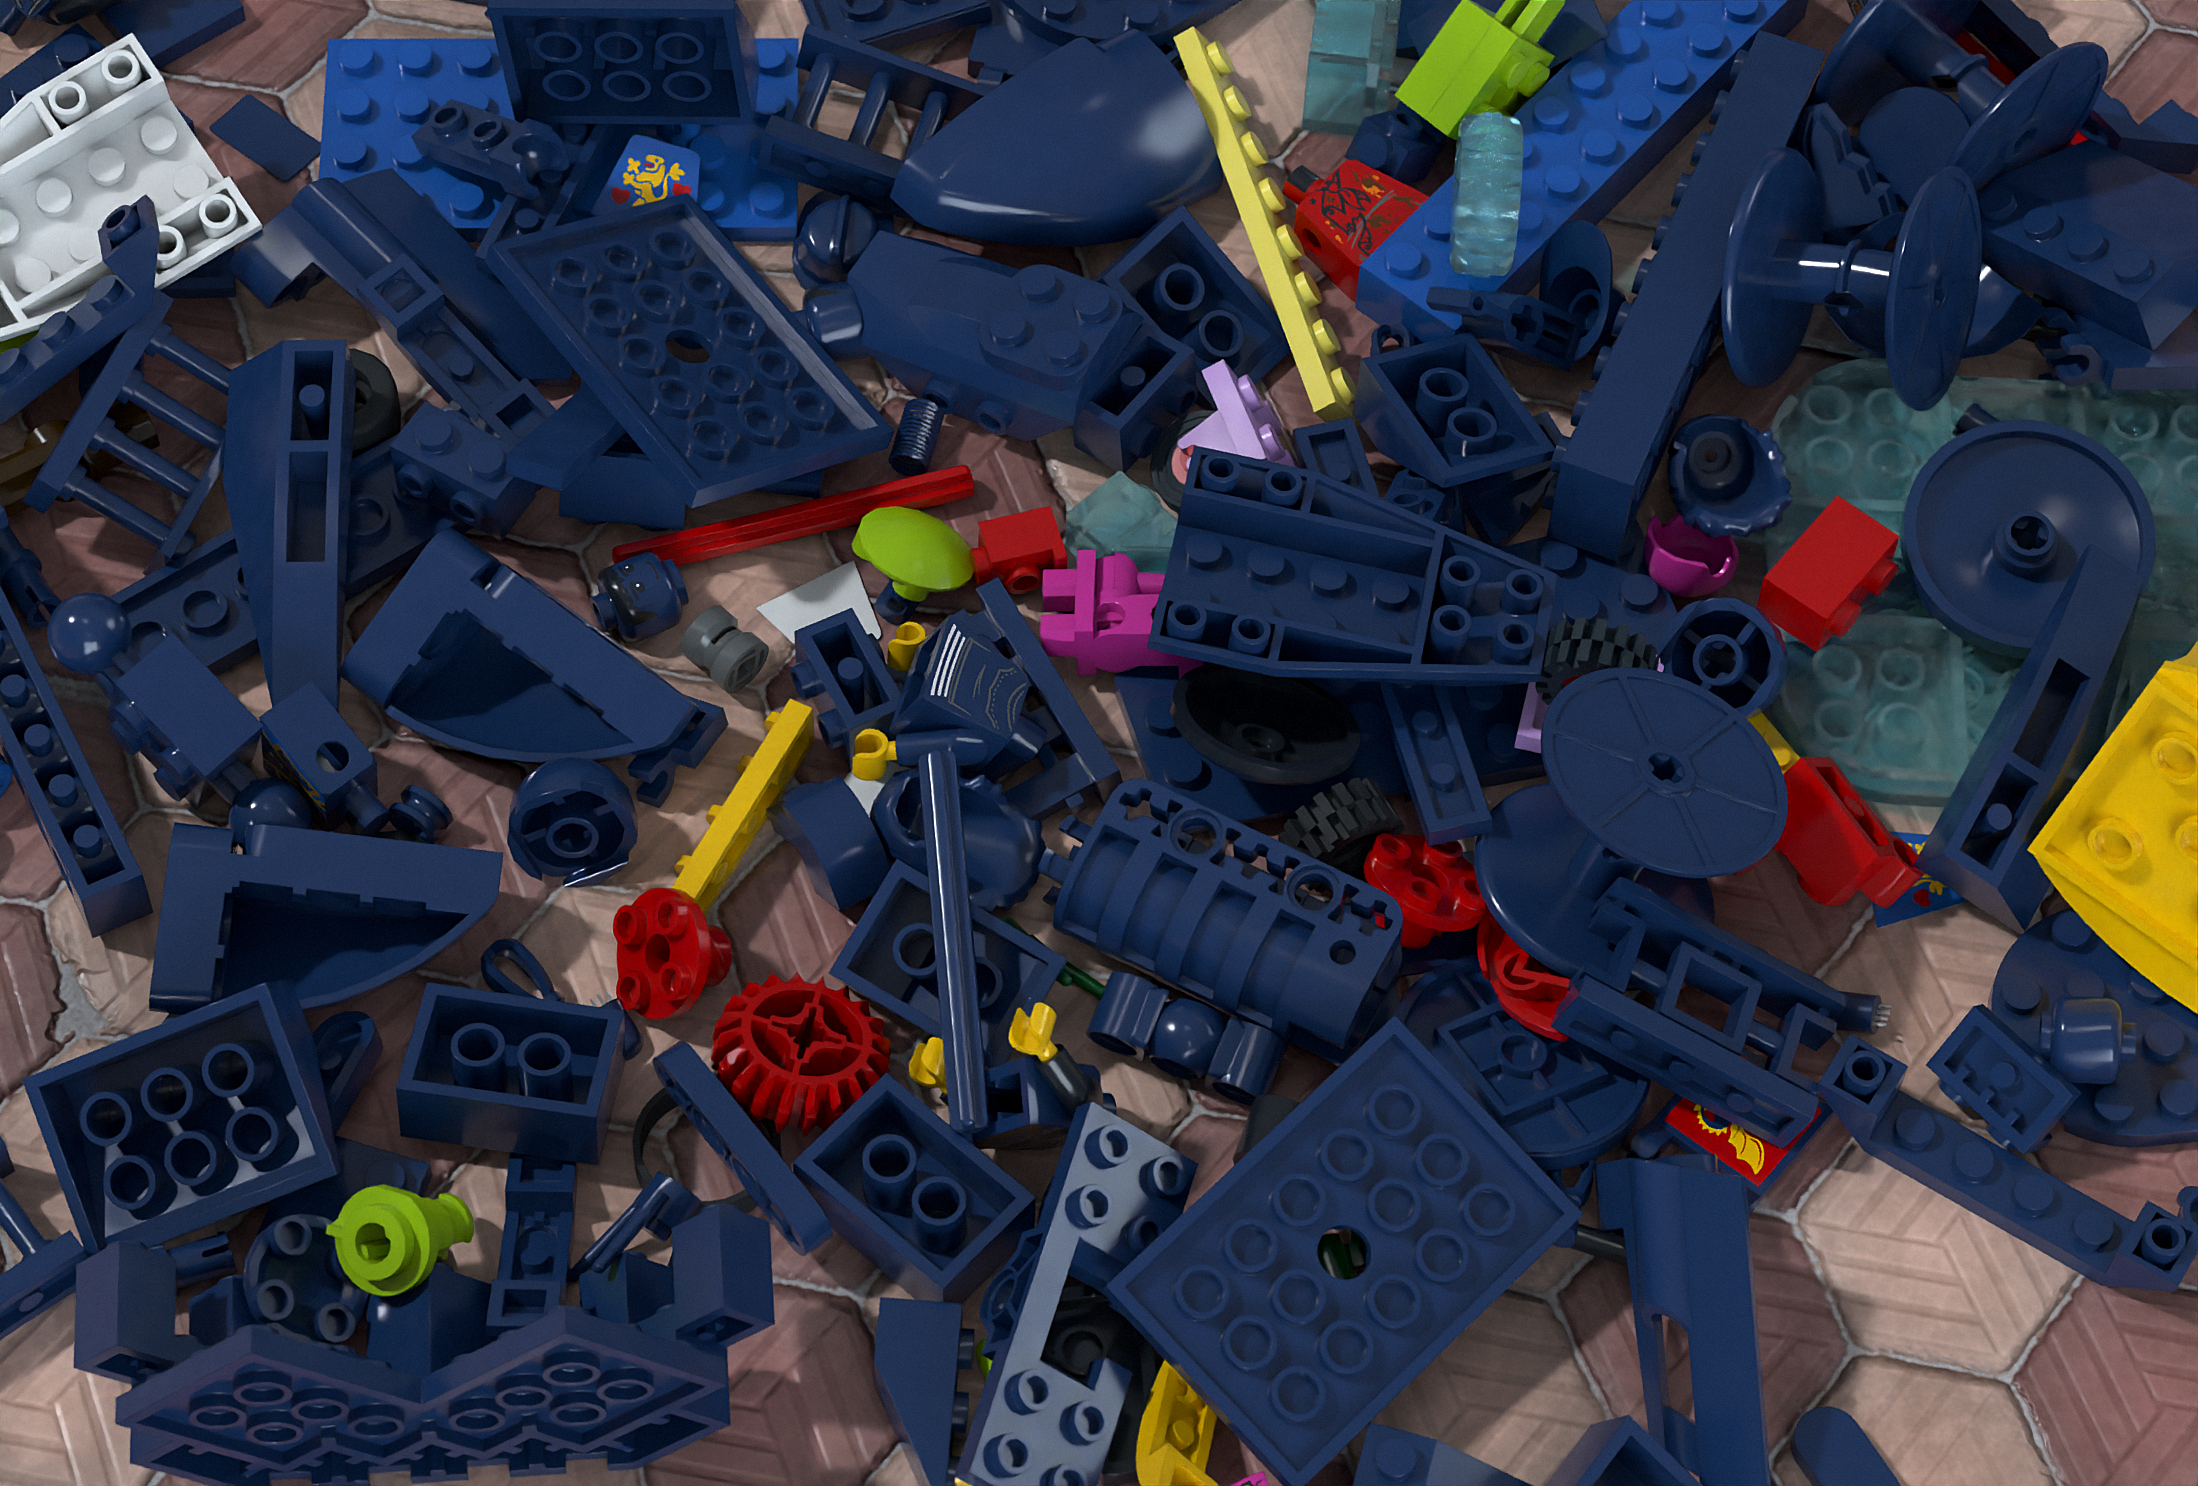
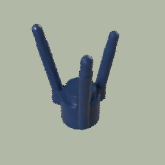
(655, 1210)

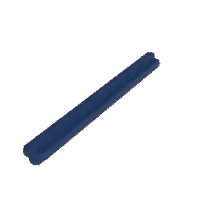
(953, 942)

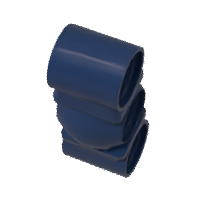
(1186, 1038)

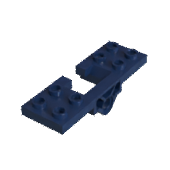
(1102, 1210)

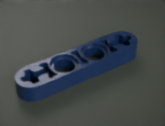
(742, 1148)

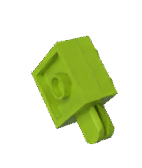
(1481, 63)

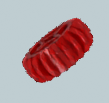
(760, 1045)

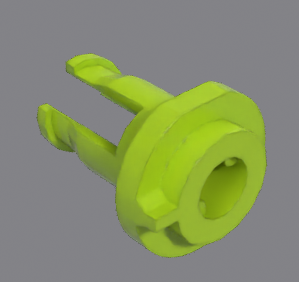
(394, 1237)

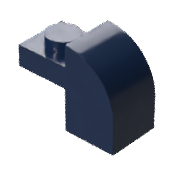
(833, 839)

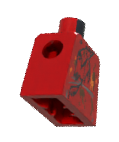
(1347, 216)

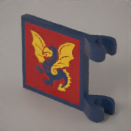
(1737, 1150)

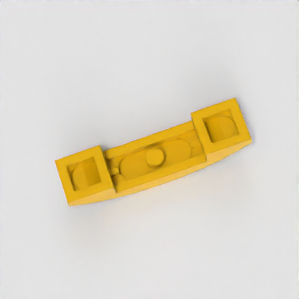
(1174, 1434)

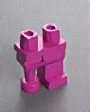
(1111, 615)

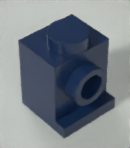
(1397, 144)

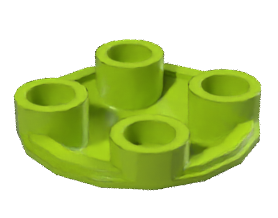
(913, 551)

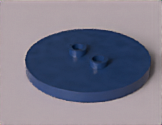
(1545, 1093)

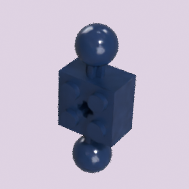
(174, 715)

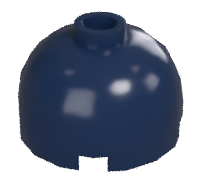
(1727, 651)
(572, 822)

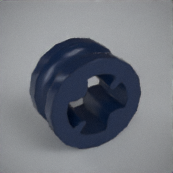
(420, 813)

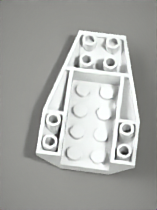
(81, 152)

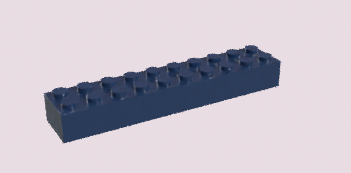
(1677, 306)

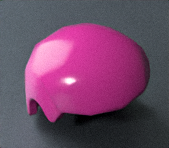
(1687, 560)

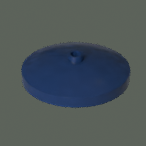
(2006, 521)

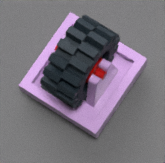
(1572, 654)

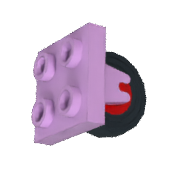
(1239, 426)

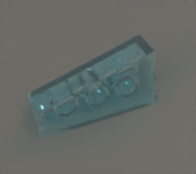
(1346, 64)

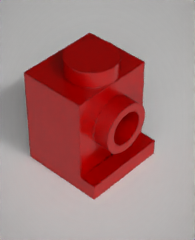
(1018, 550)

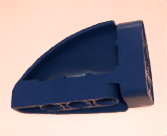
(1067, 151)
(507, 666)
(310, 909)

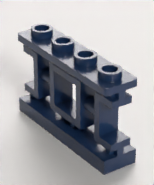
(1683, 1050)

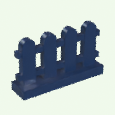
(1061, 782)

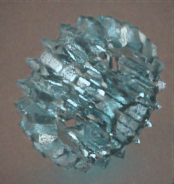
(1486, 195)

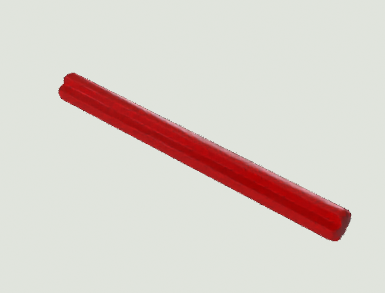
(803, 518)

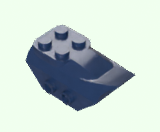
(987, 337)

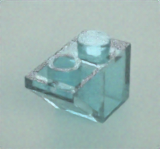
(1124, 521)

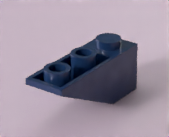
(917, 1381)

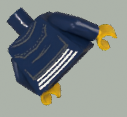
(954, 700)

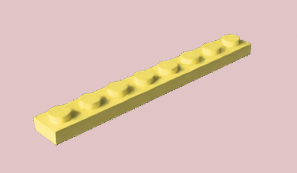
(1273, 242)

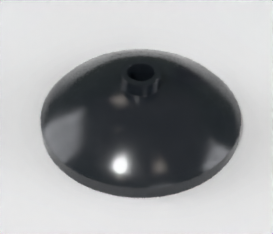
(1264, 725)

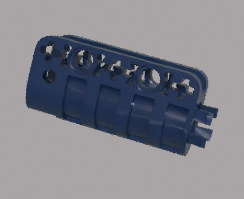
(1225, 925)

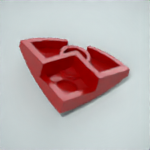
(1522, 983)

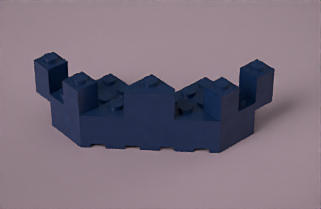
(435, 1395)

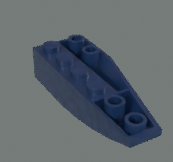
(291, 505)
(2036, 745)

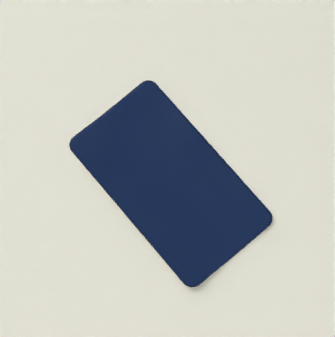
(266, 138)

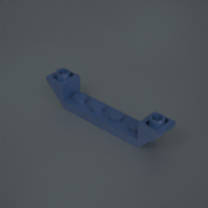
(2162, 140)
(111, 306)
(1999, 1186)

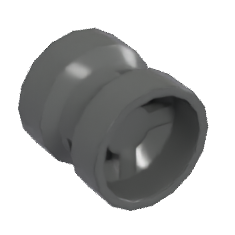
(724, 649)

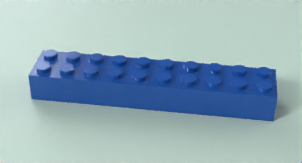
(1584, 146)

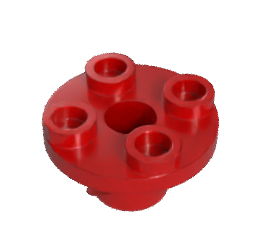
(1429, 883)
(667, 954)

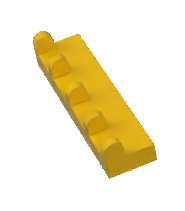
(745, 810)

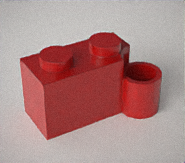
(1828, 574)
(1840, 840)

